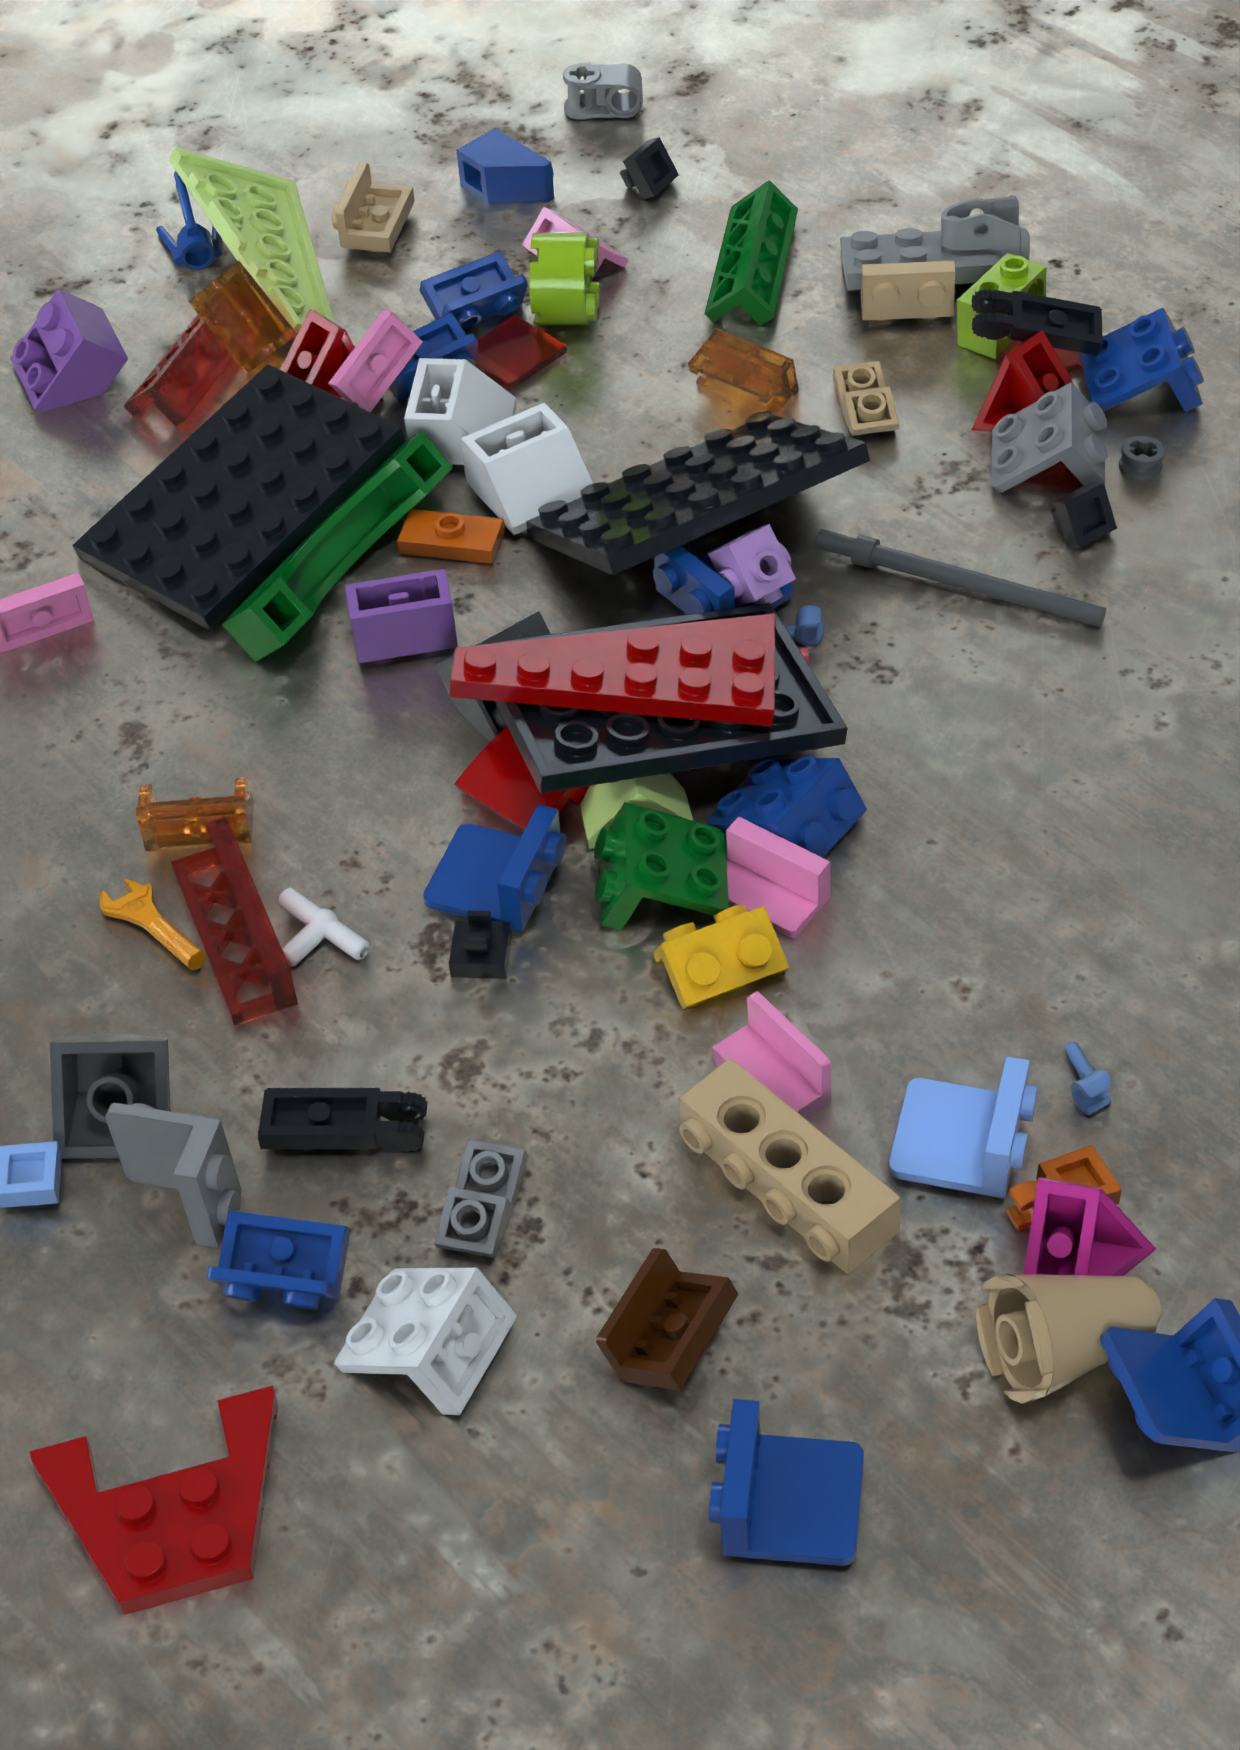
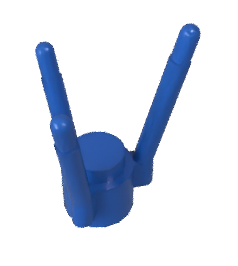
(194, 243)

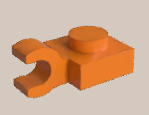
(1076, 1167)

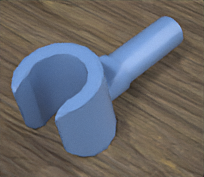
(808, 626)
(1091, 1090)

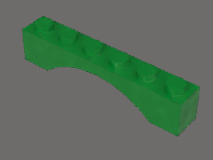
(313, 568)

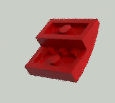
(505, 785)

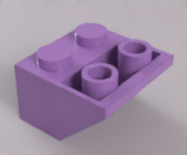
(67, 353)
(401, 615)

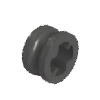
(1141, 457)

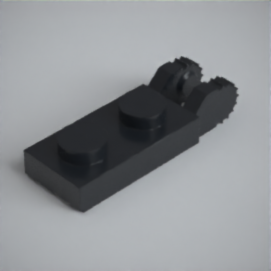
(1064, 322)
(341, 1119)

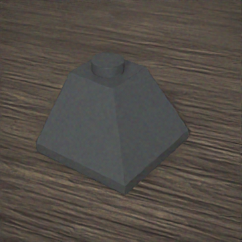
(96, 1072)

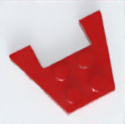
(176, 1529)

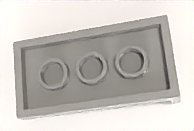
(969, 241)

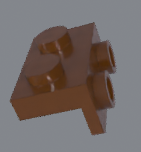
(664, 1322)

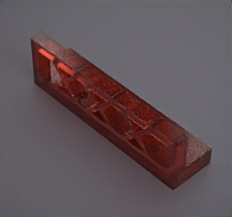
(183, 374)
(249, 913)

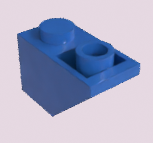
(504, 170)

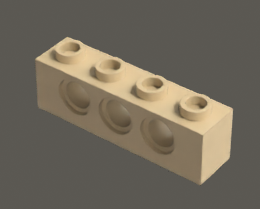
(819, 1171)

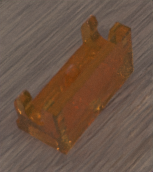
(242, 317)
(746, 368)
(183, 822)

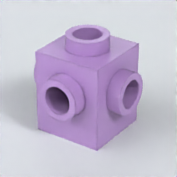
(754, 566)

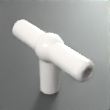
(319, 925)

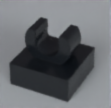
(649, 169)
(1084, 515)
(480, 947)

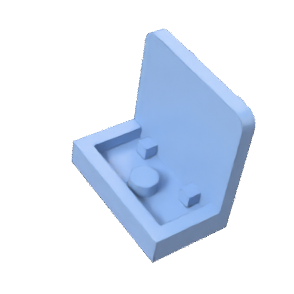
(964, 1133)

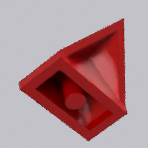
(318, 351)
(1021, 380)

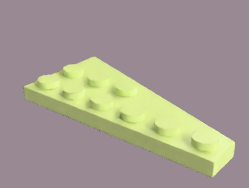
(262, 228)

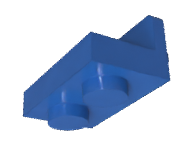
(475, 291)
(440, 340)
(281, 1257)

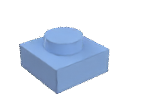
(30, 1174)

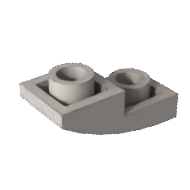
(483, 1198)

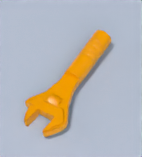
(139, 909)

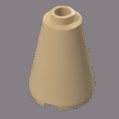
(1050, 1326)

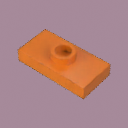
(451, 536)

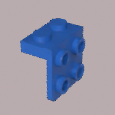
(1141, 359)
(694, 582)
(797, 800)
(498, 869)
(1183, 1382)
(785, 1493)

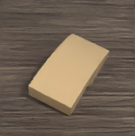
(865, 398)

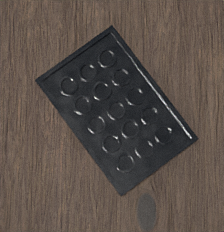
(694, 491)
(239, 495)
(597, 747)

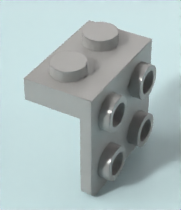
(1050, 431)
(180, 1154)

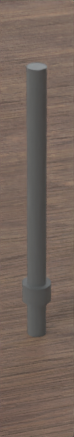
(868, 551)

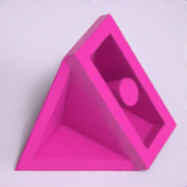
(1081, 1233)

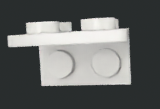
(433, 1328)

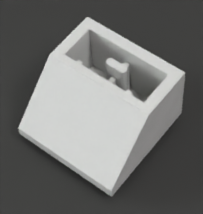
(453, 401)
(524, 465)

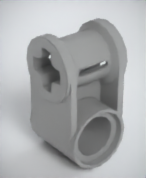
(601, 91)

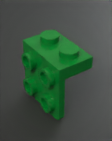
(659, 860)

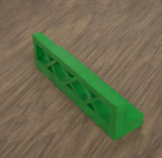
(753, 255)

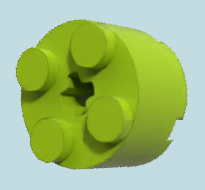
(563, 278)

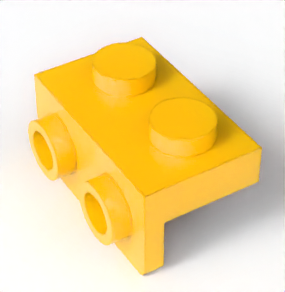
(721, 956)

